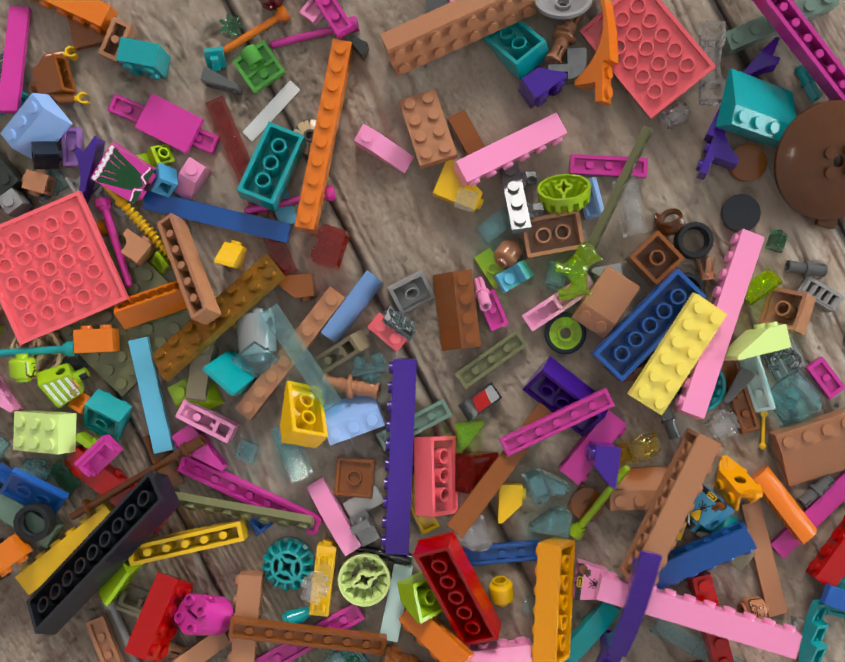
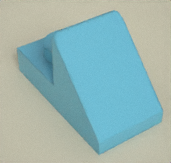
(513, 276)

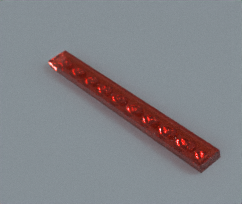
(239, 160)

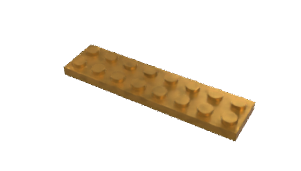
(233, 304)

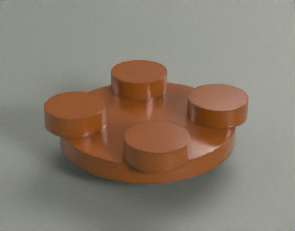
(583, 500)

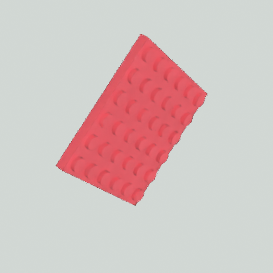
(55, 269)

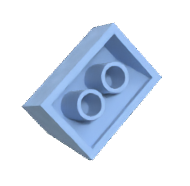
(35, 121)
(353, 418)

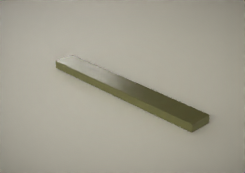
(620, 186)

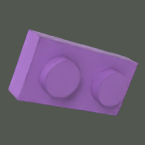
(70, 141)

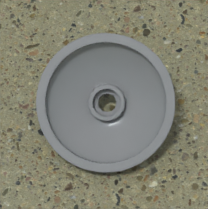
(562, 8)

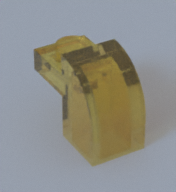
(639, 449)

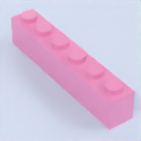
(509, 150)

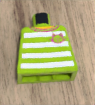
(62, 383)

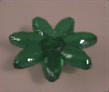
(230, 22)

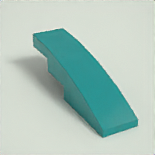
(591, 629)
(811, 645)

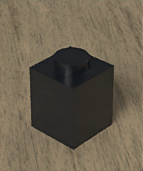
(46, 155)

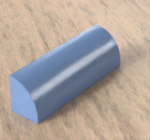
(352, 307)

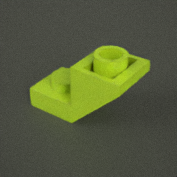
(158, 154)

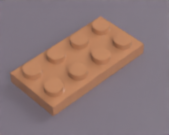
(428, 129)

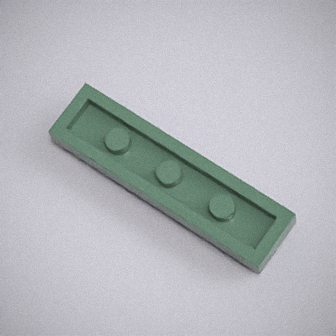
(423, 420)

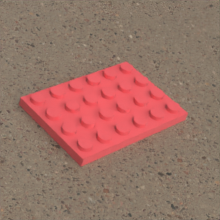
(654, 53)

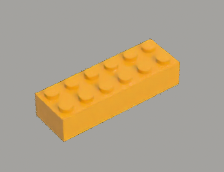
(553, 600)

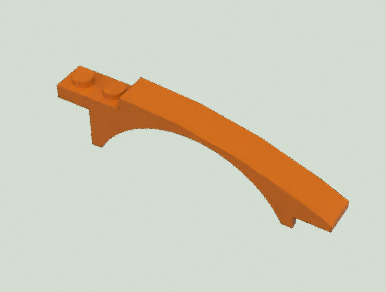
(599, 71)

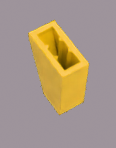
(449, 184)

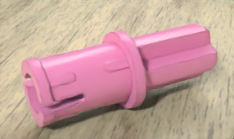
(482, 294)

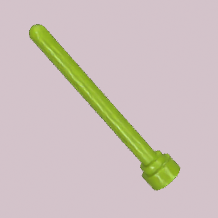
(578, 529)

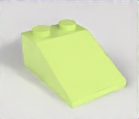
(758, 341)

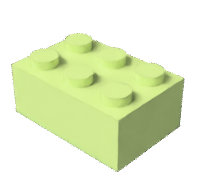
(44, 431)

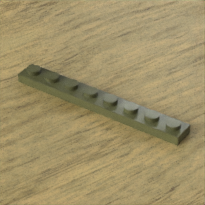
(246, 511)

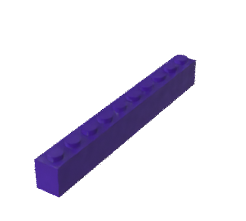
(400, 456)

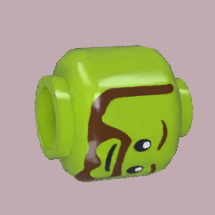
(22, 368)

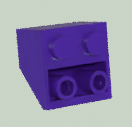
(540, 85)

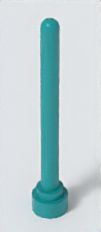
(67, 349)

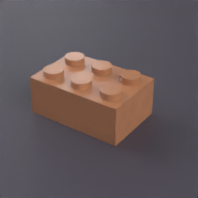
(552, 235)

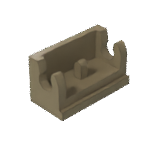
(132, 600)

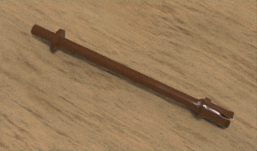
(185, 449)

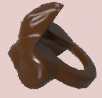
(669, 228)

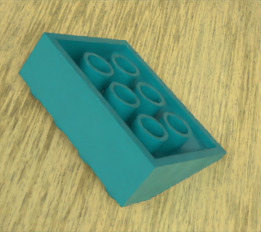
(755, 108)

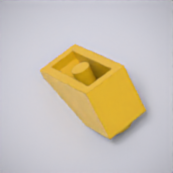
(231, 255)
(509, 499)

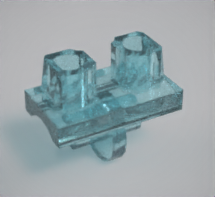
(377, 365)

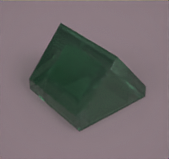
(776, 240)

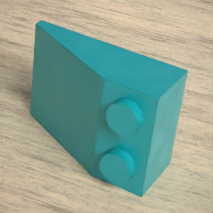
(518, 48)
(228, 374)

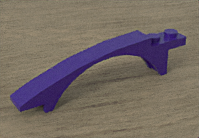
(717, 146)
(88, 162)
(643, 575)

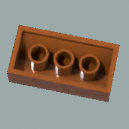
(457, 310)

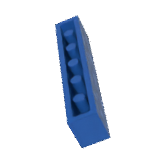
(706, 553)

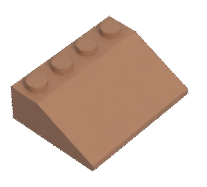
(811, 447)

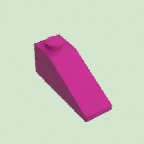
(207, 453)

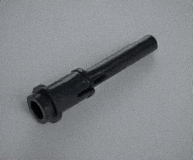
(404, 559)

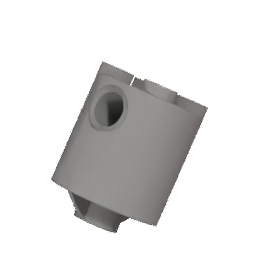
(253, 328)

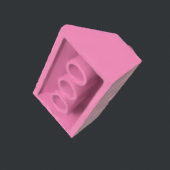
(503, 650)

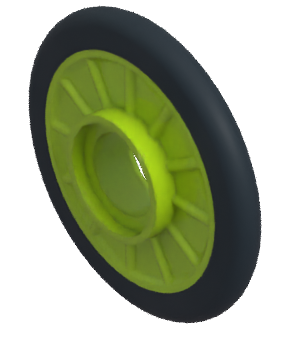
(556, 342)

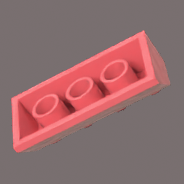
(435, 476)

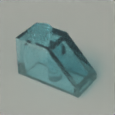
(494, 226)
(553, 522)

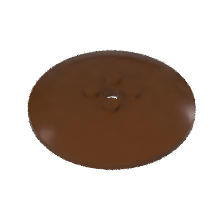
(805, 161)

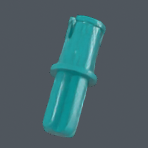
(808, 83)

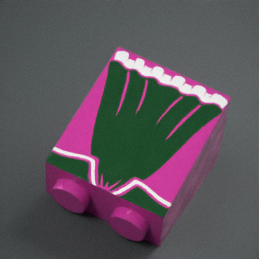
(124, 173)

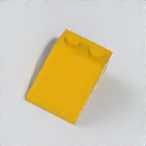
(302, 417)

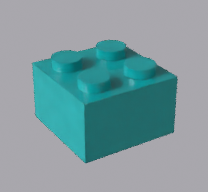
(143, 58)

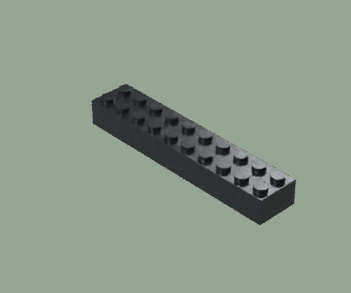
(102, 553)

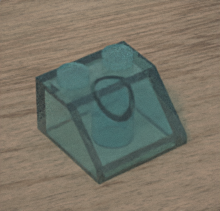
(795, 398)

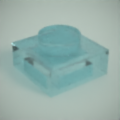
(246, 451)

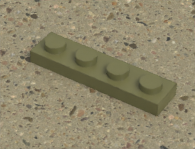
(491, 359)

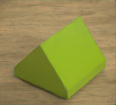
(161, 263)

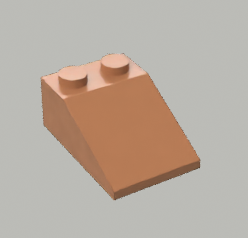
(606, 303)

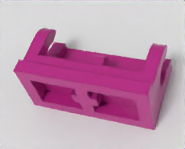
(98, 456)

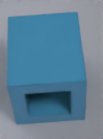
(165, 180)

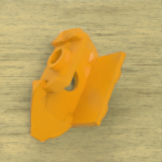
(732, 490)

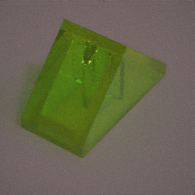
(466, 432)

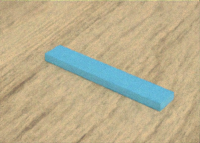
(151, 395)

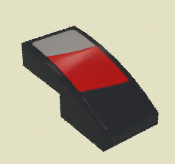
(480, 401)

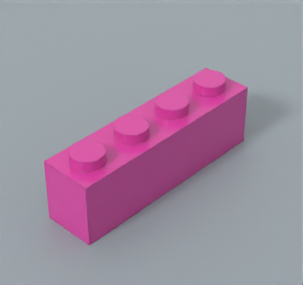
(575, 463)

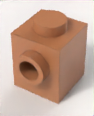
(38, 182)

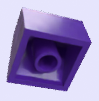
(605, 460)

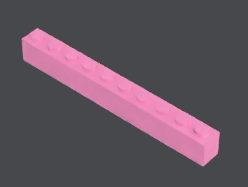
(729, 298)
(706, 616)

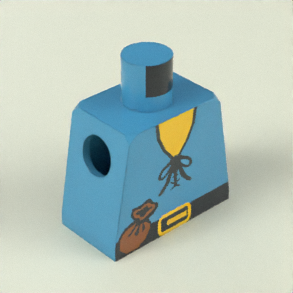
(708, 510)

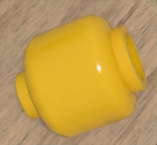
(501, 591)

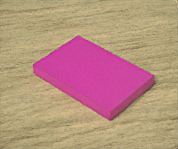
(169, 123)

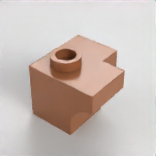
(137, 248)

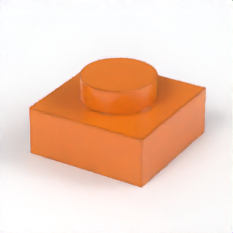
(78, 403)

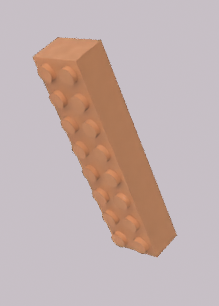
(450, 29)
(673, 499)

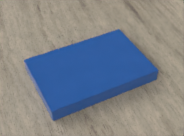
(30, 489)

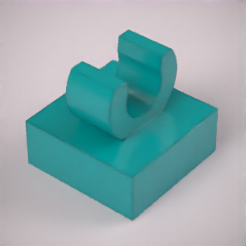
(215, 58)

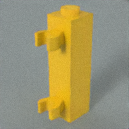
(325, 562)

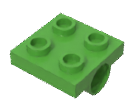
(258, 66)

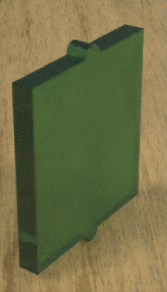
(64, 477)

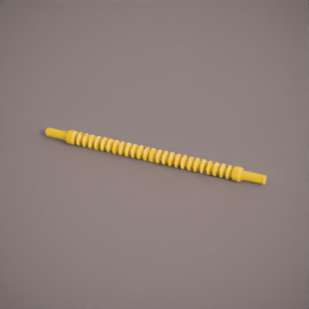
(141, 223)

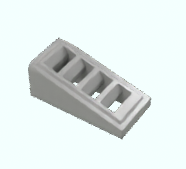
(830, 293)

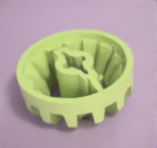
(358, 590)

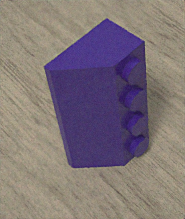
(557, 388)

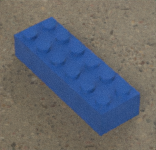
(644, 326)

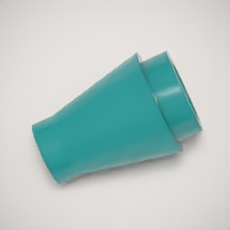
(296, 615)

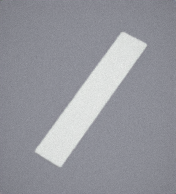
(271, 110)

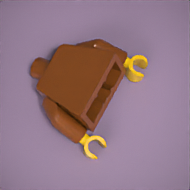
(55, 77)

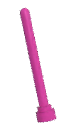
(310, 35)
(329, 195)
(104, 206)

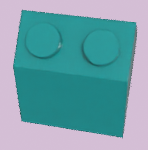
(106, 414)

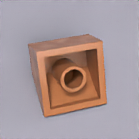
(788, 308)

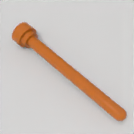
(280, 15)

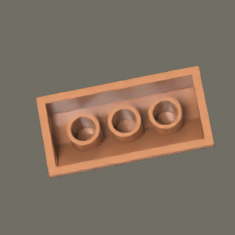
(636, 489)

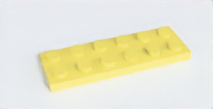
(677, 353)

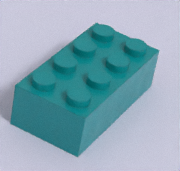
(272, 166)

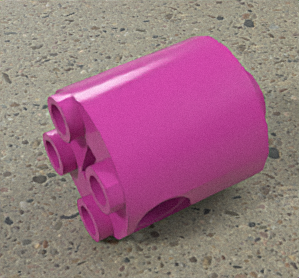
(204, 614)

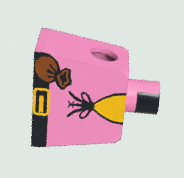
(586, 579)

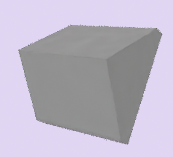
(411, 292)

